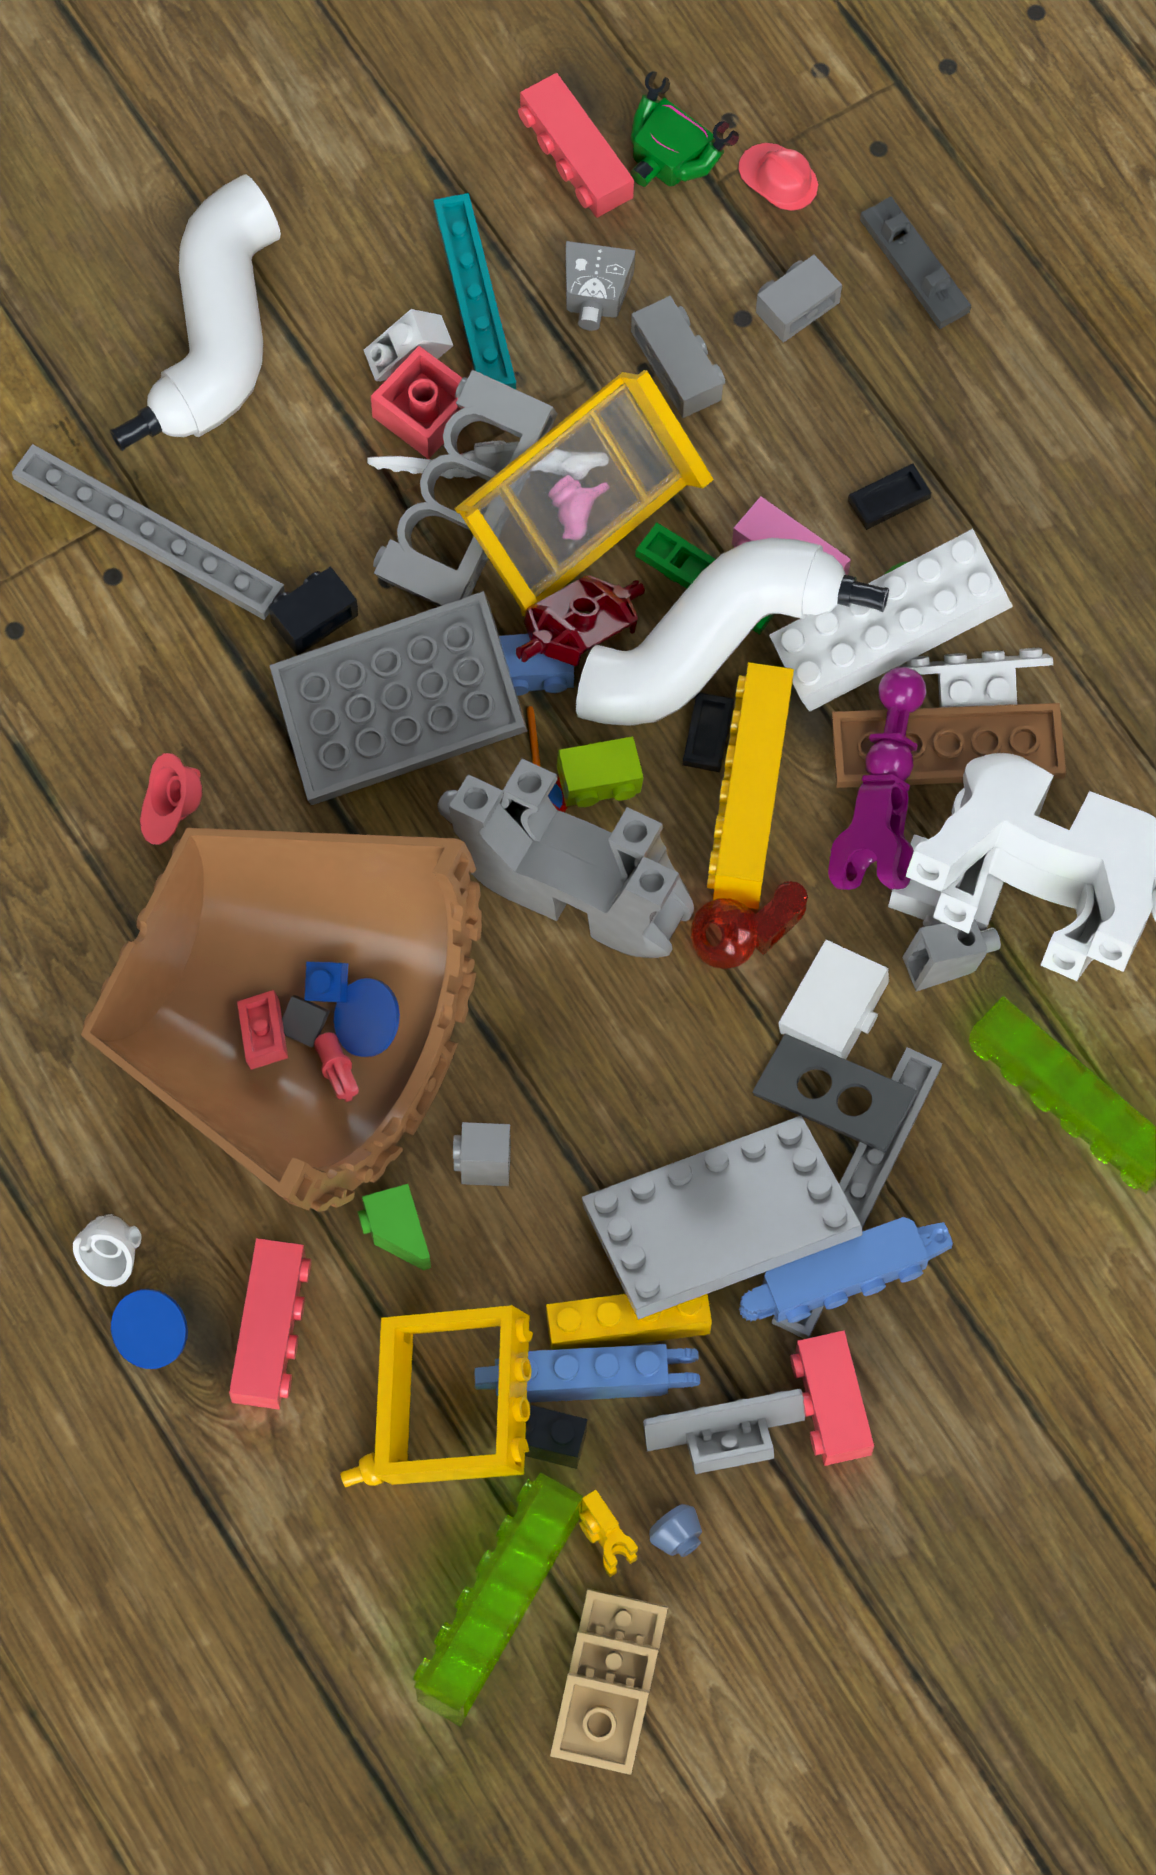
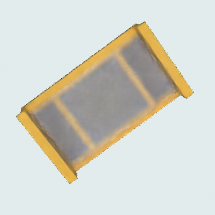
(582, 488)

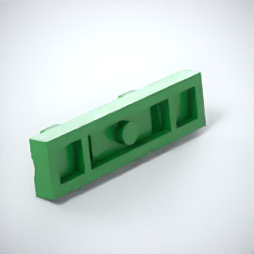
(678, 560)

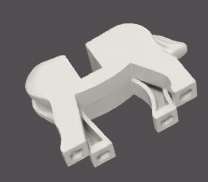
(1096, 867)

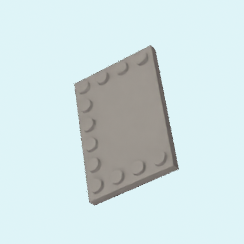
(398, 698)
(721, 1216)

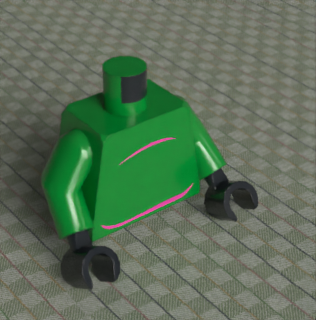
(671, 142)

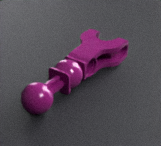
(883, 796)

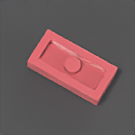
(262, 1029)

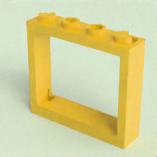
(394, 1395)

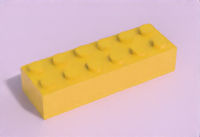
(750, 784)

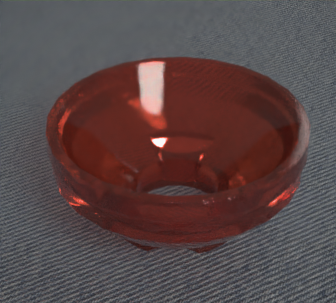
(737, 931)

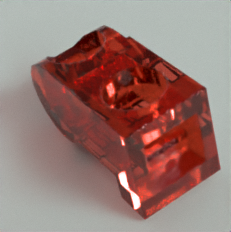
(780, 914)

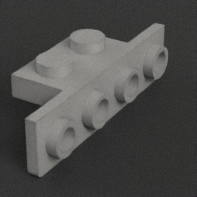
(726, 1432)

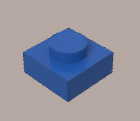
(326, 982)

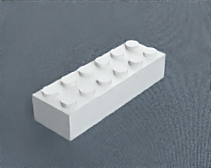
(925, 607)

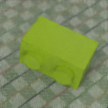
(600, 772)

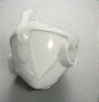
(107, 1249)

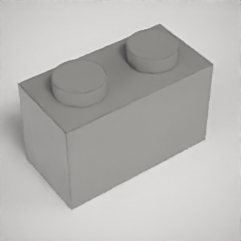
(798, 297)
(483, 1154)

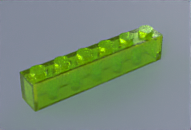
(1068, 1091)

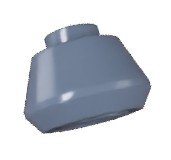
(677, 1531)

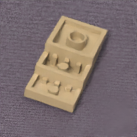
(609, 1681)

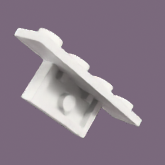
(979, 680)

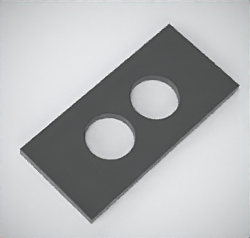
(874, 1127)

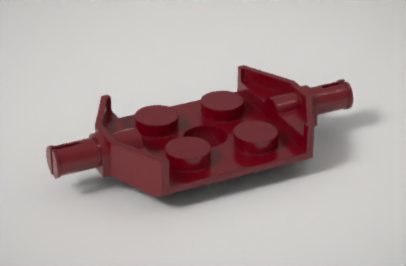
(565, 633)

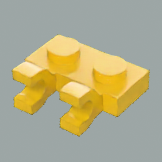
(601, 1526)

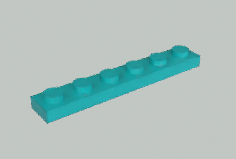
(473, 288)

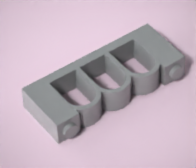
(483, 401)

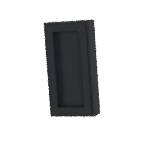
(889, 496)
(708, 732)

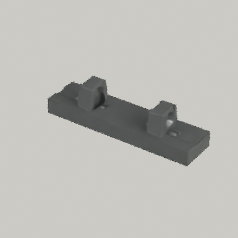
(915, 262)

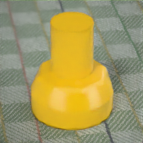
(361, 1473)

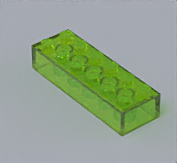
(499, 1598)

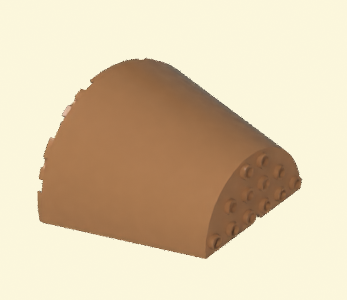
(243, 920)

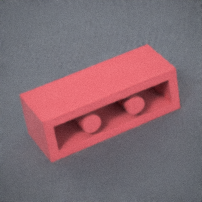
(832, 1398)

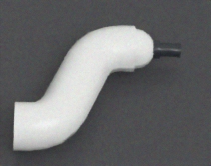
(218, 315)
(711, 623)

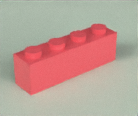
(575, 145)
(268, 1324)

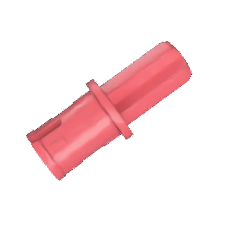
(336, 1066)

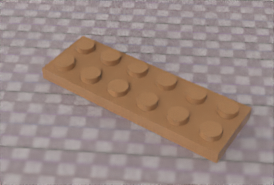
(952, 738)

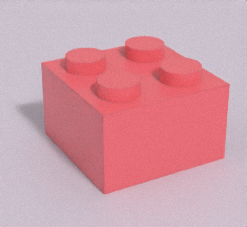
(418, 401)

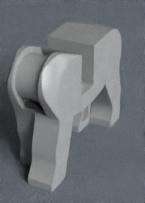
(555, 859)

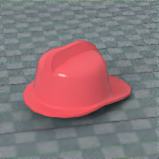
(779, 175)
(170, 797)

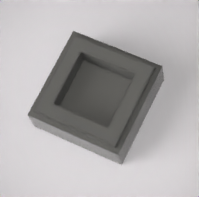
(304, 1020)

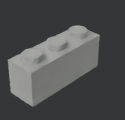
(677, 356)

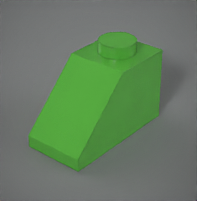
(395, 1225)

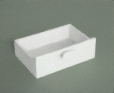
(922, 900)
(835, 1000)

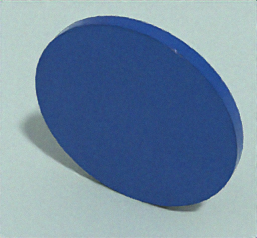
(368, 1019)
(149, 1328)

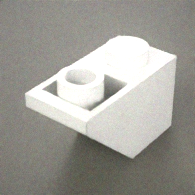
(403, 337)

